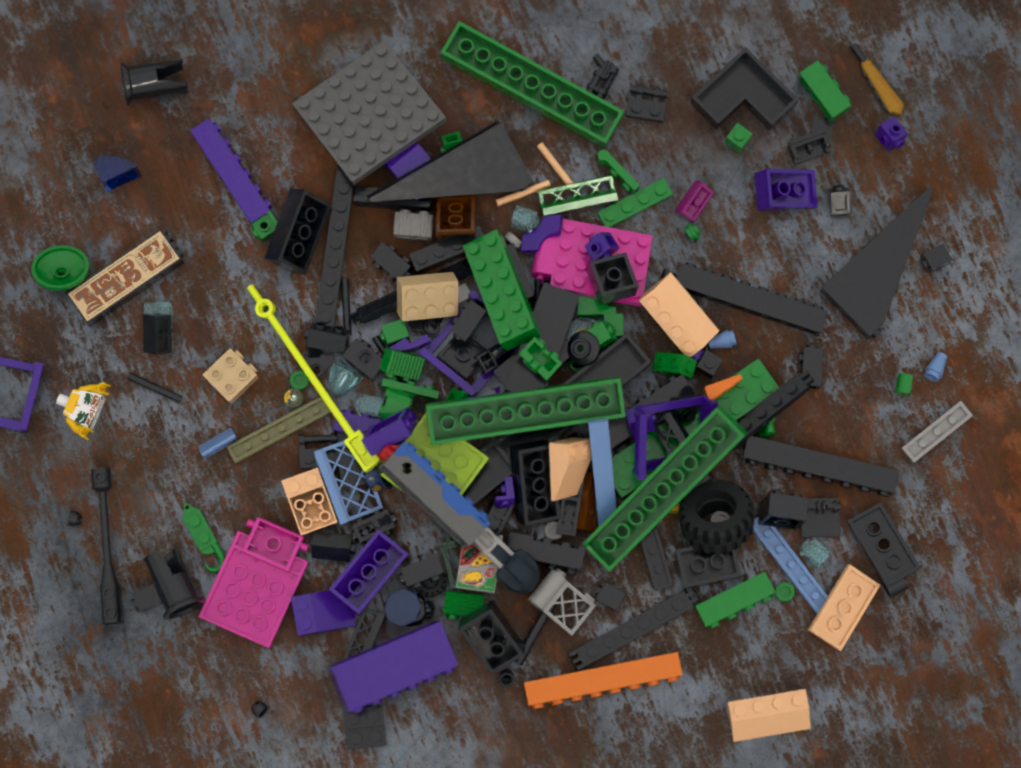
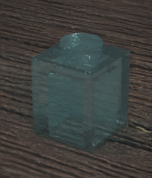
(524, 219)
(368, 405)
(814, 552)

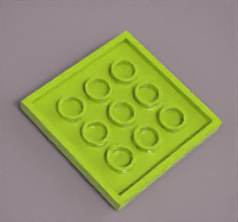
(456, 460)

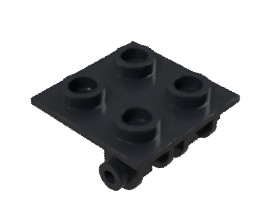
(822, 518)

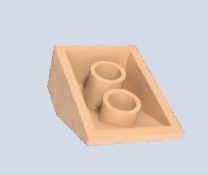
(568, 466)

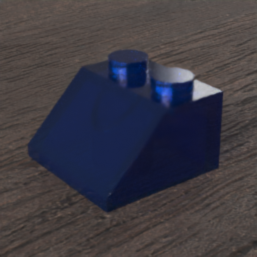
(115, 171)

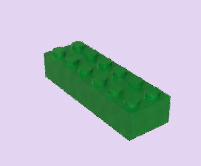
(501, 290)

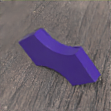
(549, 227)

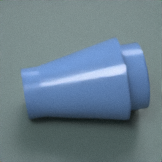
(723, 340)
(935, 369)

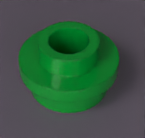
(692, 231)

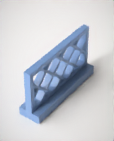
(333, 489)

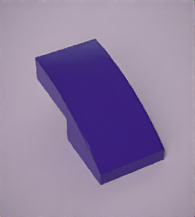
(405, 346)

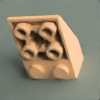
(309, 501)

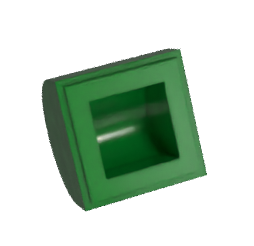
(904, 385)

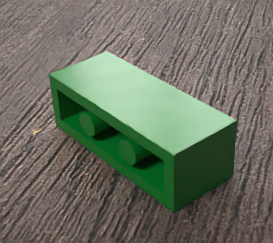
(824, 91)

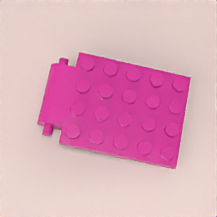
(566, 260)
(257, 582)

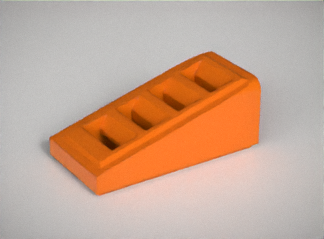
(717, 389)

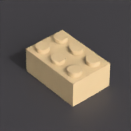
(427, 296)

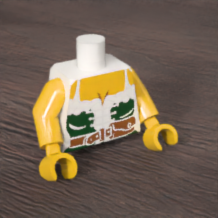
(83, 407)

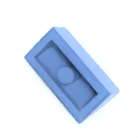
(217, 443)

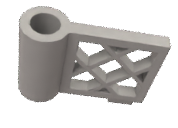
(550, 590)

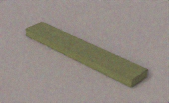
(278, 430)

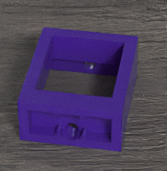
(390, 431)

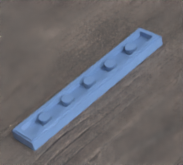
(602, 468)
(791, 565)

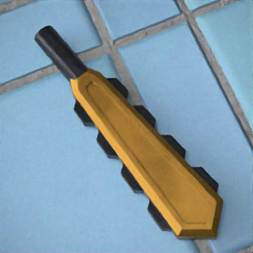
(884, 91)

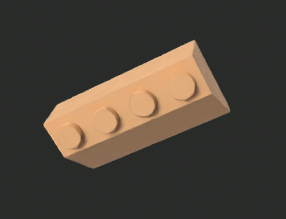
(679, 315)
(769, 715)

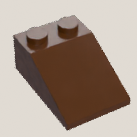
(456, 215)

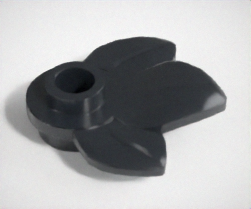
(421, 326)
(317, 359)
(686, 392)

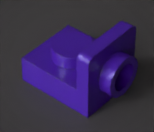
(508, 490)

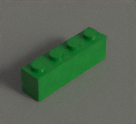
(734, 600)

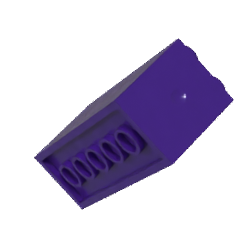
(392, 667)

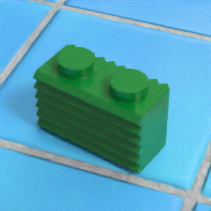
(402, 364)
(461, 604)

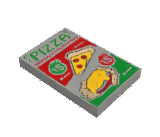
(477, 573)

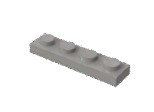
(936, 432)

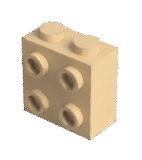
(231, 375)

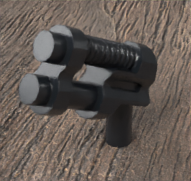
(606, 72)

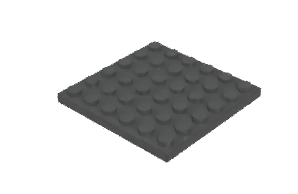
(369, 112)

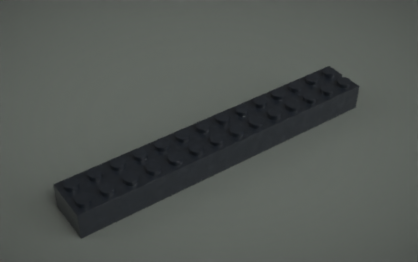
(620, 359)

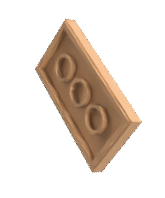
(844, 607)

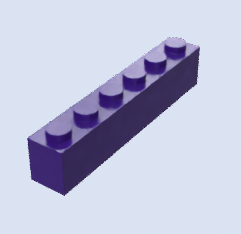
(230, 171)

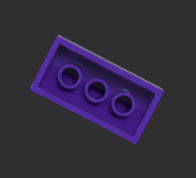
(368, 572)

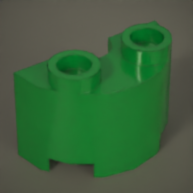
(539, 359)
(395, 402)

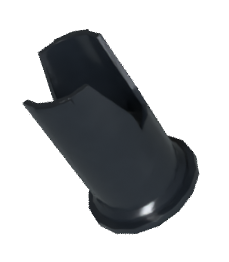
(143, 82)
(173, 584)

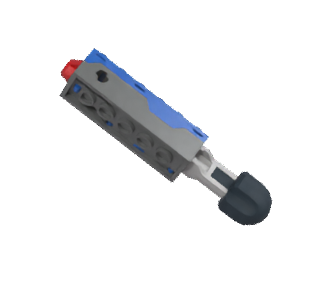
(456, 514)

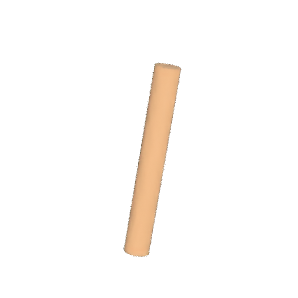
(554, 163)
(519, 194)

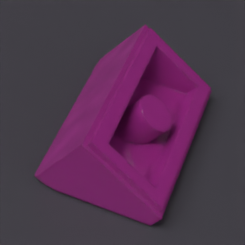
(694, 201)

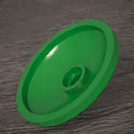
(60, 267)

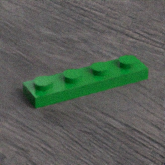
(635, 203)

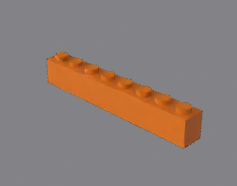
(603, 679)

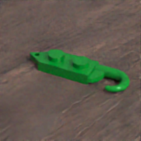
(203, 535)

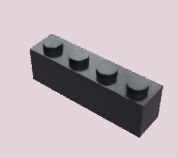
(442, 252)

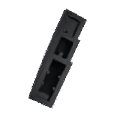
(569, 513)

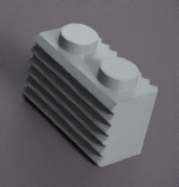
(413, 226)

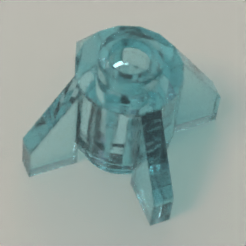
(343, 378)

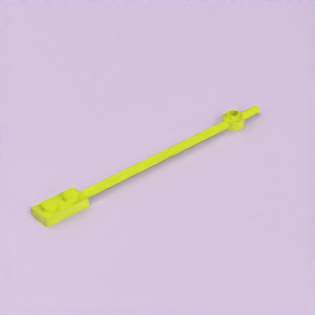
(354, 439)

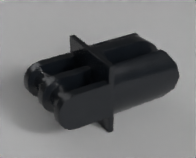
(491, 358)

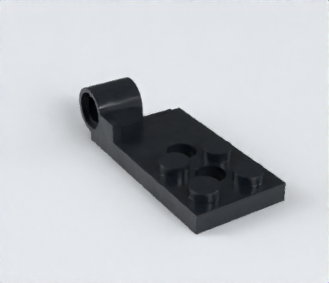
(891, 564)

